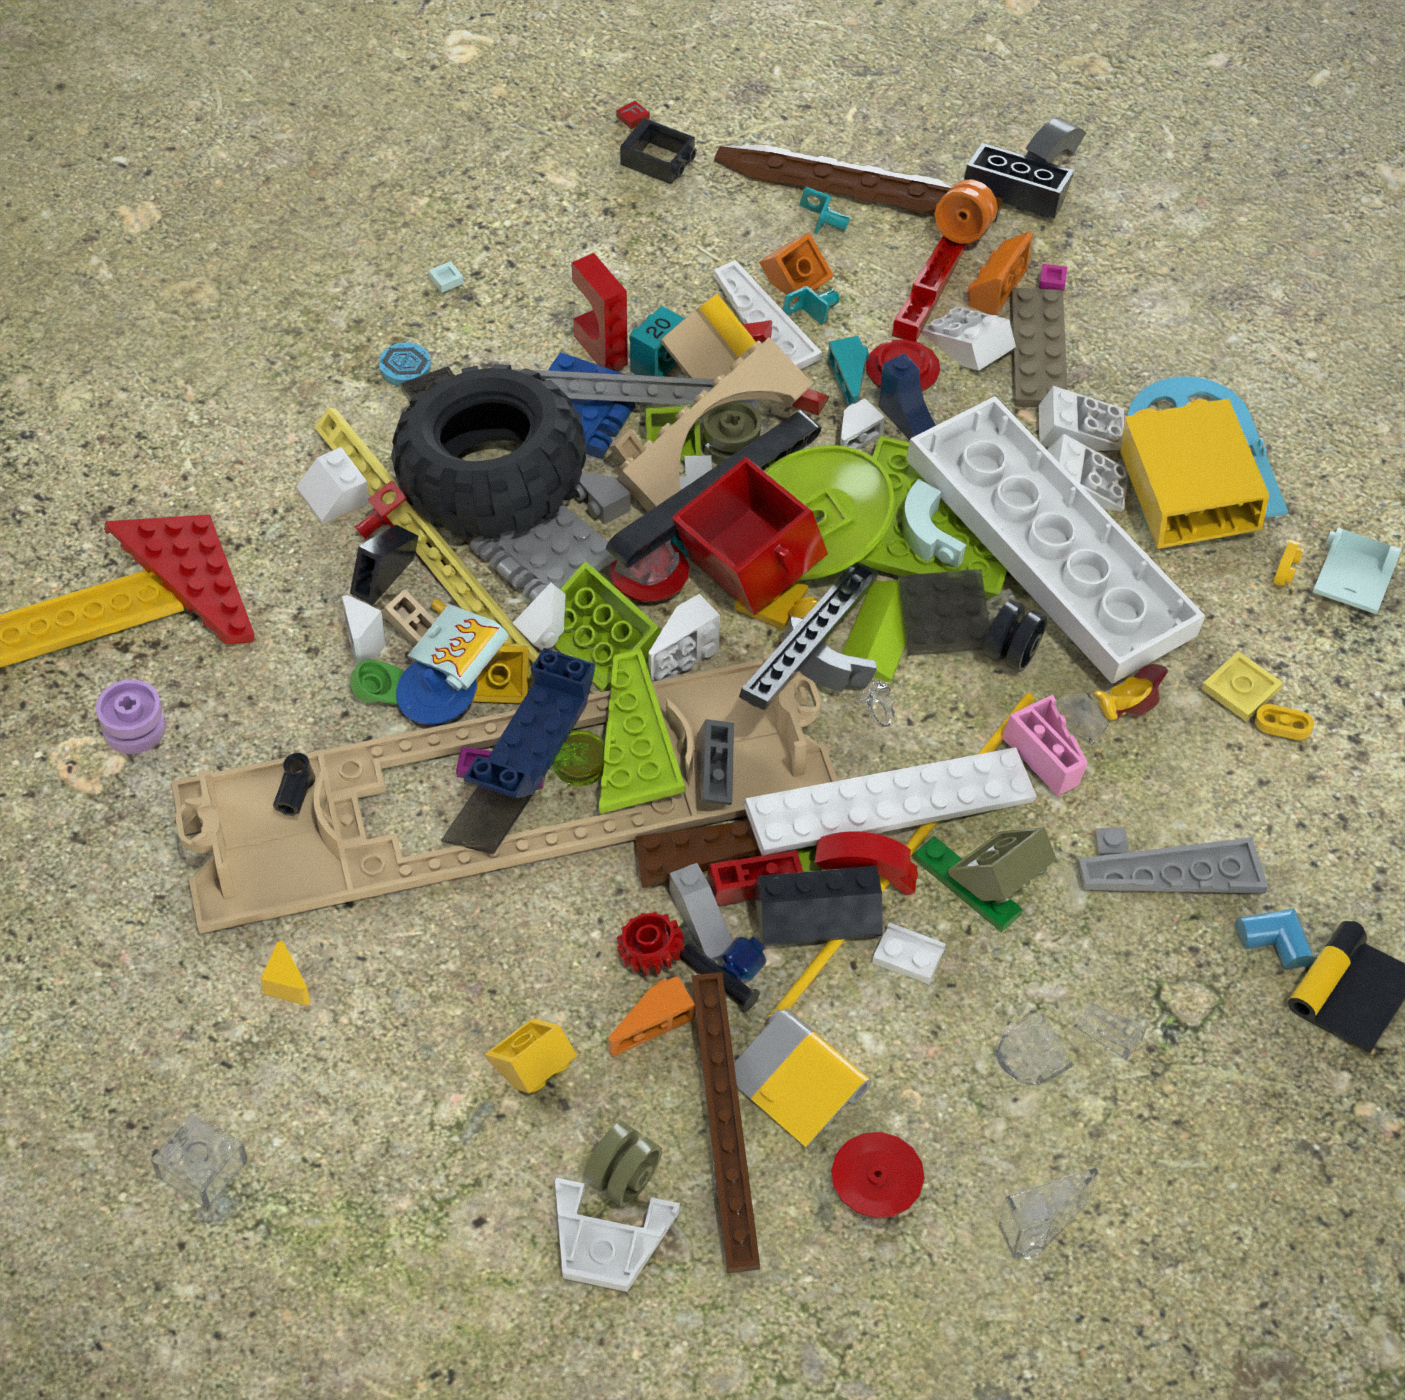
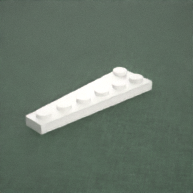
(756, 306)

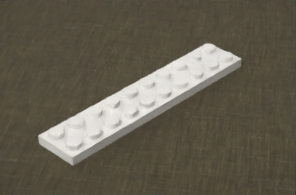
(889, 800)

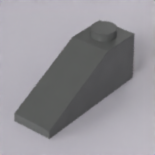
(715, 761)

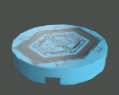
(404, 362)

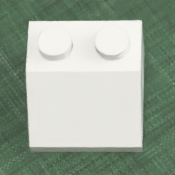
(333, 486)

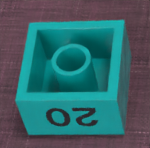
(647, 353)

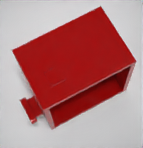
(750, 535)

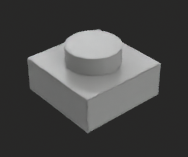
(1110, 841)

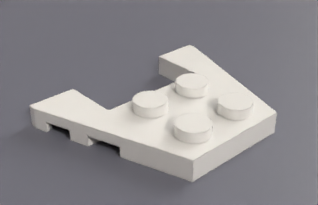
(604, 1250)

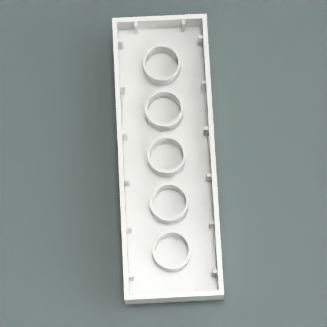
(1055, 539)

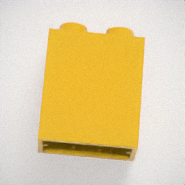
(1193, 472)

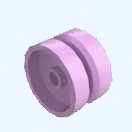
(131, 716)

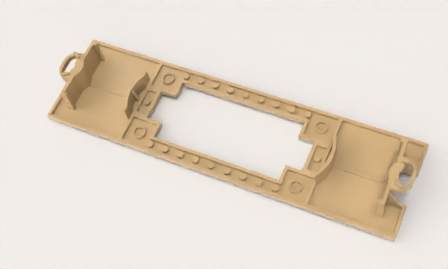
(321, 857)

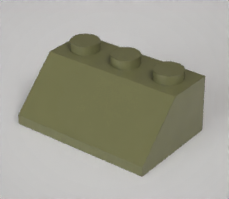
(1005, 863)

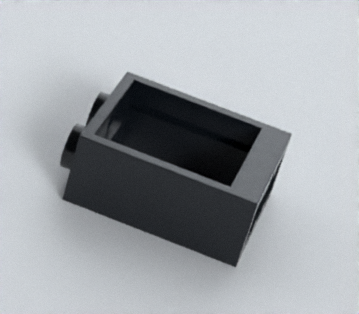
(662, 136)

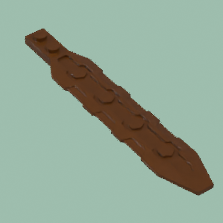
(829, 175)

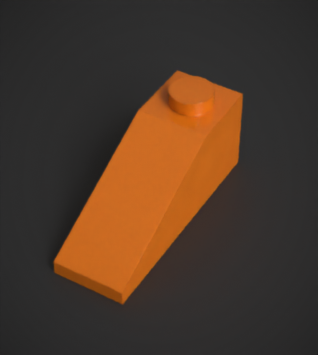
(656, 1013)

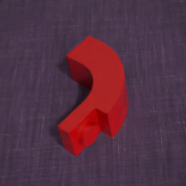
(869, 849)

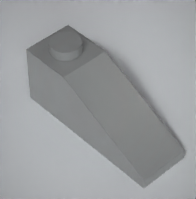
(699, 910)

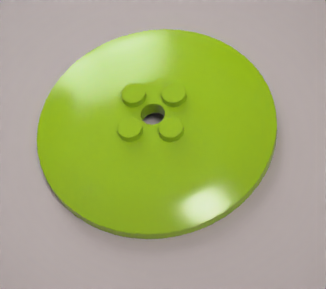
(848, 492)

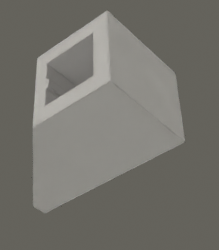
(603, 496)

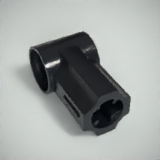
(294, 784)

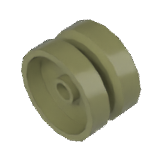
(729, 429)
(622, 1164)

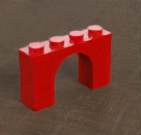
(604, 328)

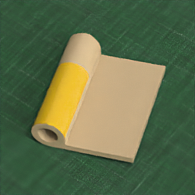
(708, 340)

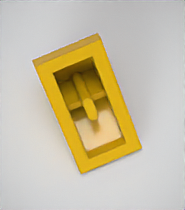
(283, 978)

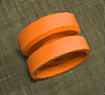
(966, 211)

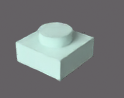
(446, 277)

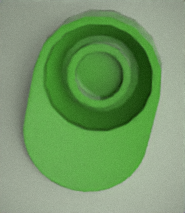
(375, 682)

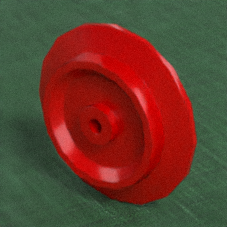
(920, 354)
(655, 592)
(877, 1175)

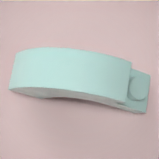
(921, 533)

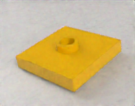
(777, 611)

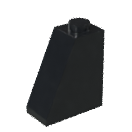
(382, 562)

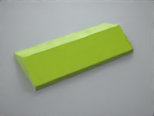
(879, 630)

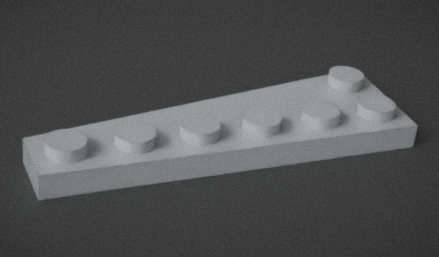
(1202, 867)

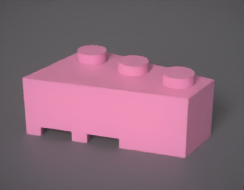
(1046, 745)

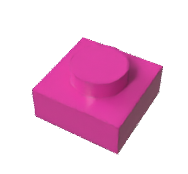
(1053, 277)

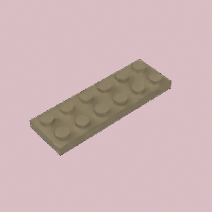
(1039, 342)

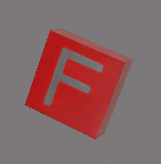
(632, 114)

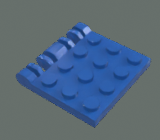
(598, 417)

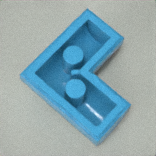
(1283, 931)

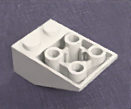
(971, 337)
(1081, 418)
(1097, 474)
(685, 639)

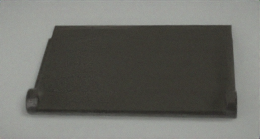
(485, 820)

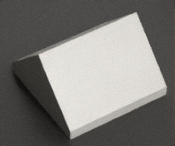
(364, 629)

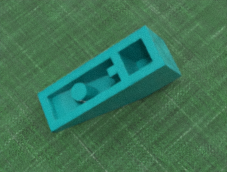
(848, 364)

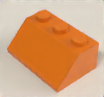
(1000, 275)

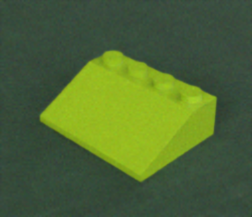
(602, 623)

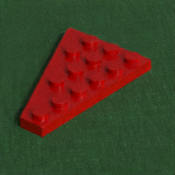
(191, 566)

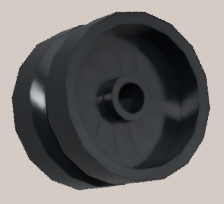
(1015, 635)

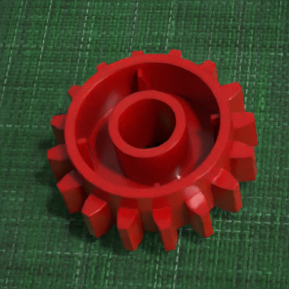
(650, 942)

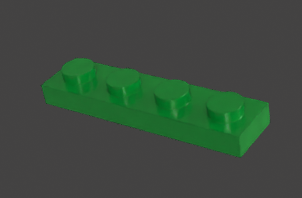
(938, 859)

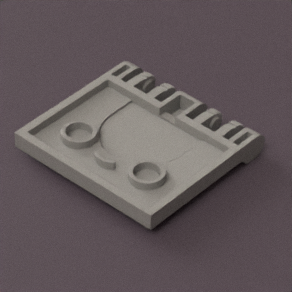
(544, 553)

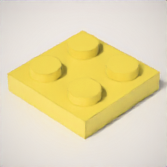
(1242, 686)

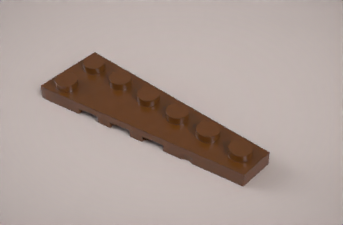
(674, 850)

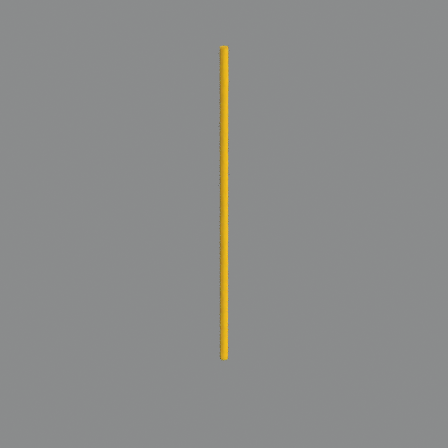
(913, 843)

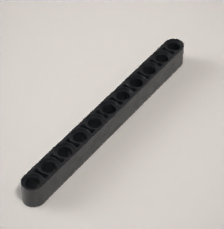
(657, 526)

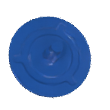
(428, 697)

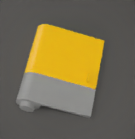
(798, 1077)

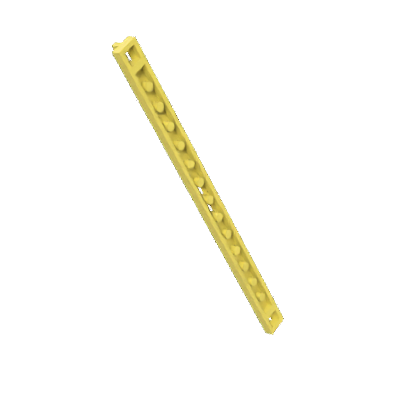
(454, 575)

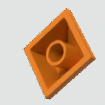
(796, 266)

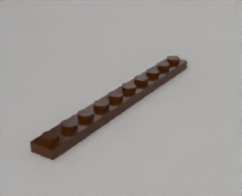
(725, 1124)

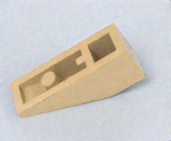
(408, 617)

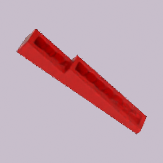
(927, 289)

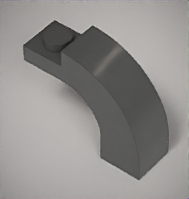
(1053, 139)
(832, 668)

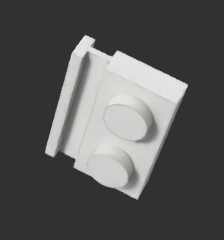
(909, 953)

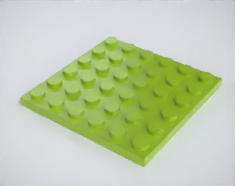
(893, 552)

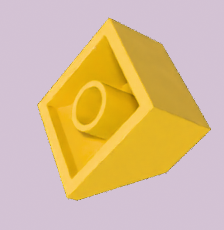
(532, 1055)

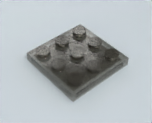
(944, 611)

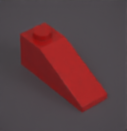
(736, 879)

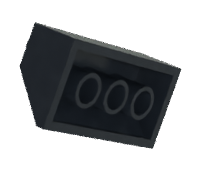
(1020, 179)
(819, 905)

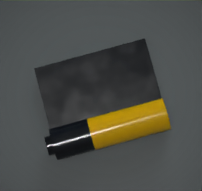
(1351, 988)

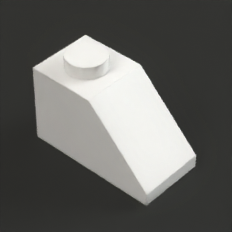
(861, 425)
(544, 618)

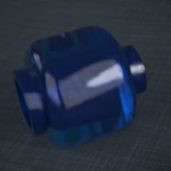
(744, 958)

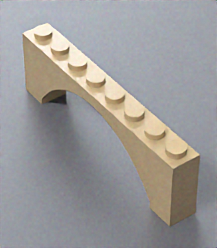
(761, 376)

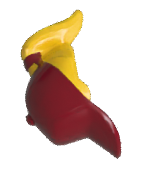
(1135, 695)

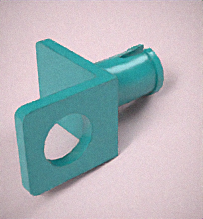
(826, 214)
(811, 302)

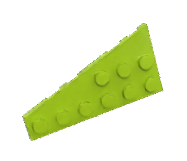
(637, 745)

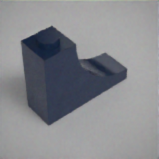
(903, 398)

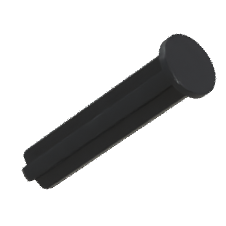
(732, 986)

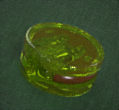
(580, 759)

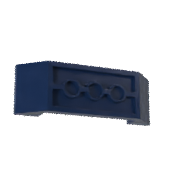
(537, 727)

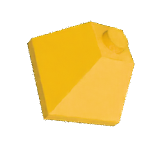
(504, 676)

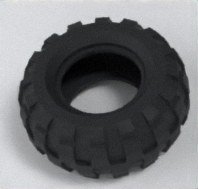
(495, 492)

